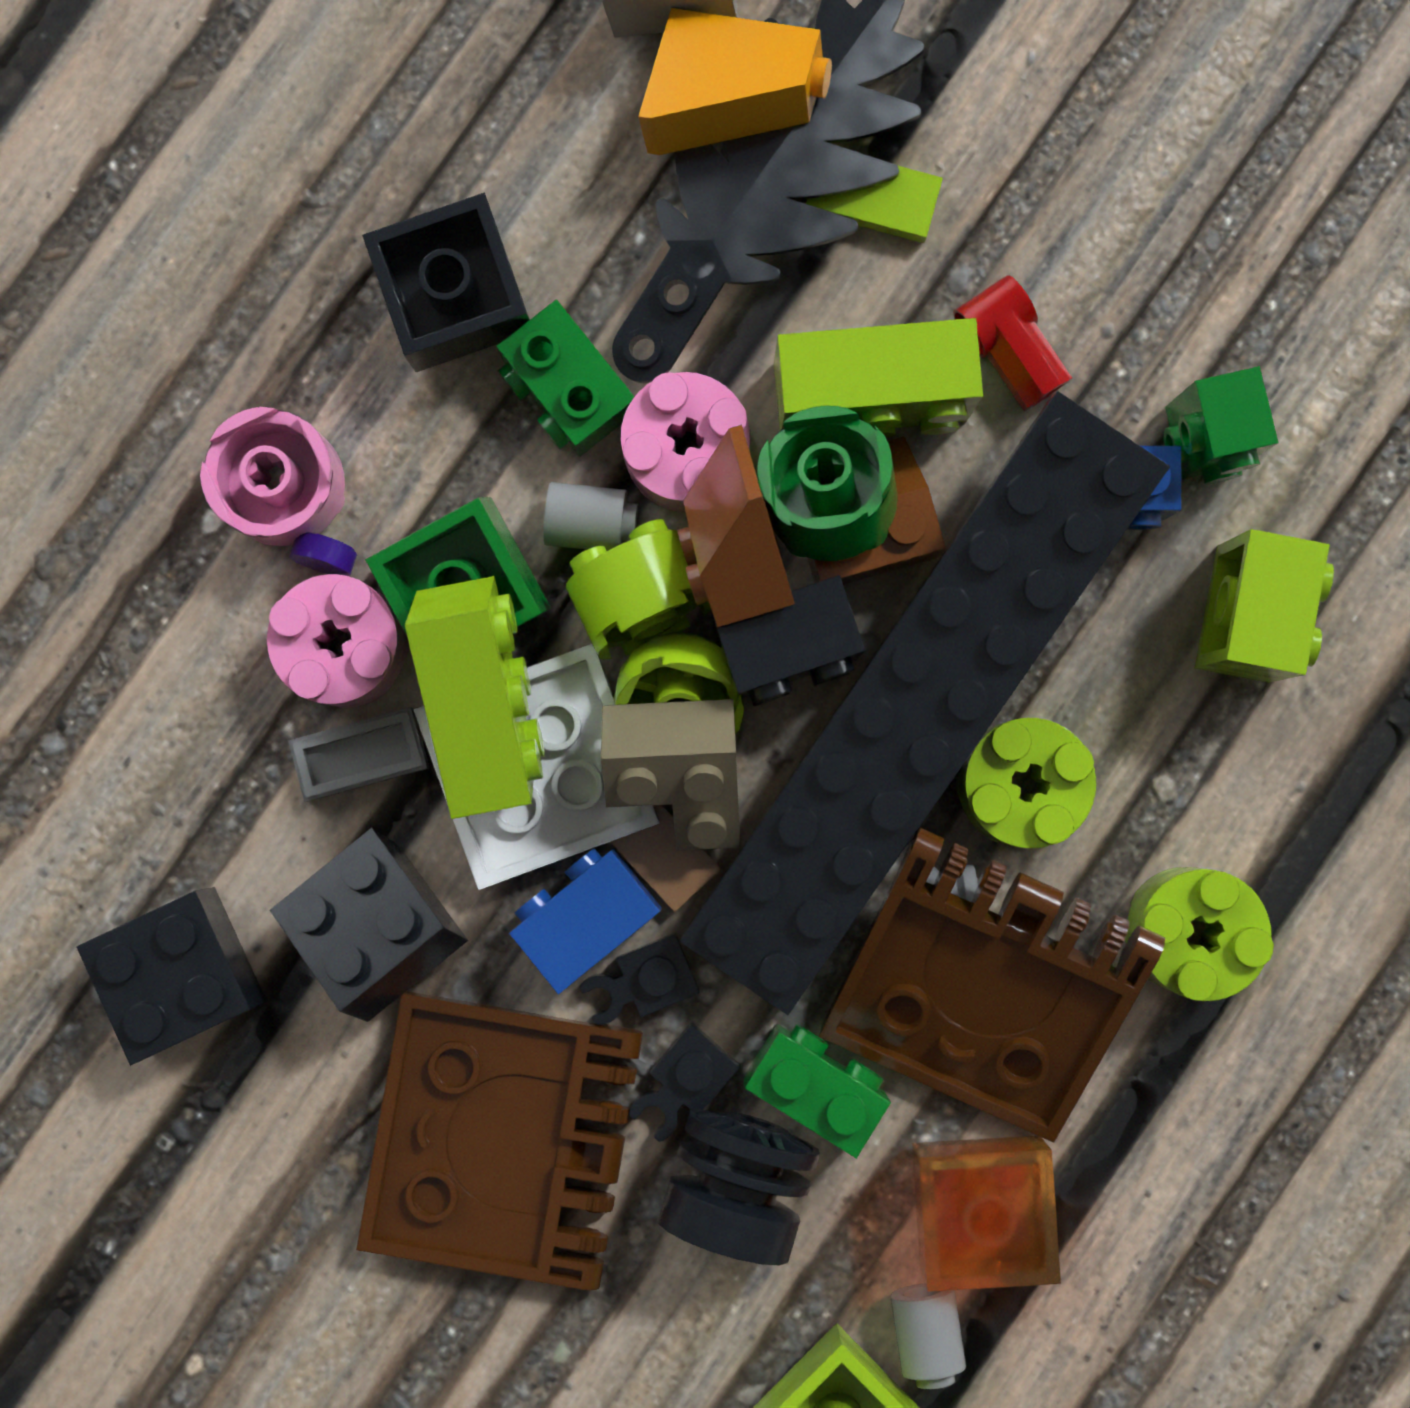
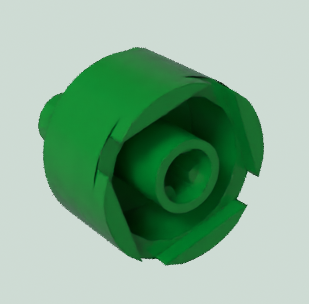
(836, 518)

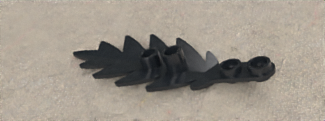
(750, 201)

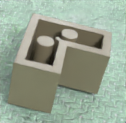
(677, 758)

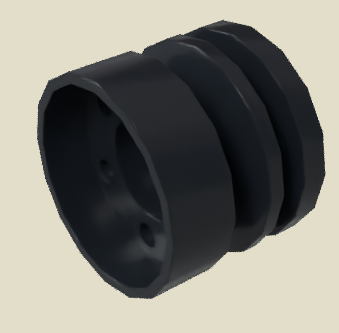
(734, 1199)

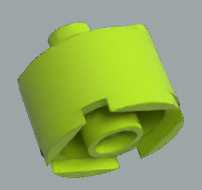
(633, 589)
(1058, 765)
(1235, 935)

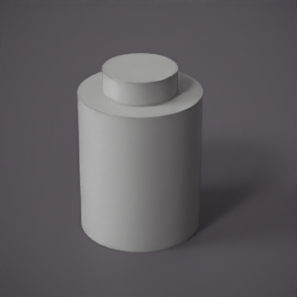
(587, 516)
(928, 1335)

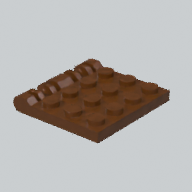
(985, 996)
(486, 1135)

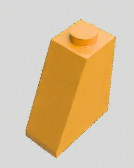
(729, 80)

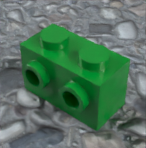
(566, 379)
(1221, 425)
(816, 1089)

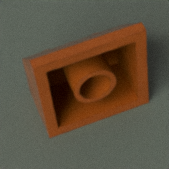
(731, 538)
(910, 538)

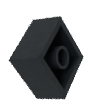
(447, 282)
(793, 642)
(368, 926)
(171, 974)

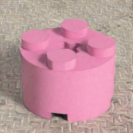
(669, 409)
(239, 469)
(306, 623)

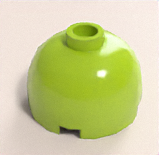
(677, 670)

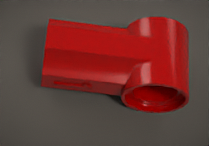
(1015, 342)

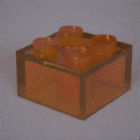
(986, 1213)

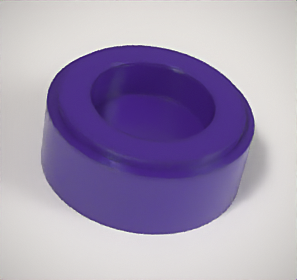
(323, 554)

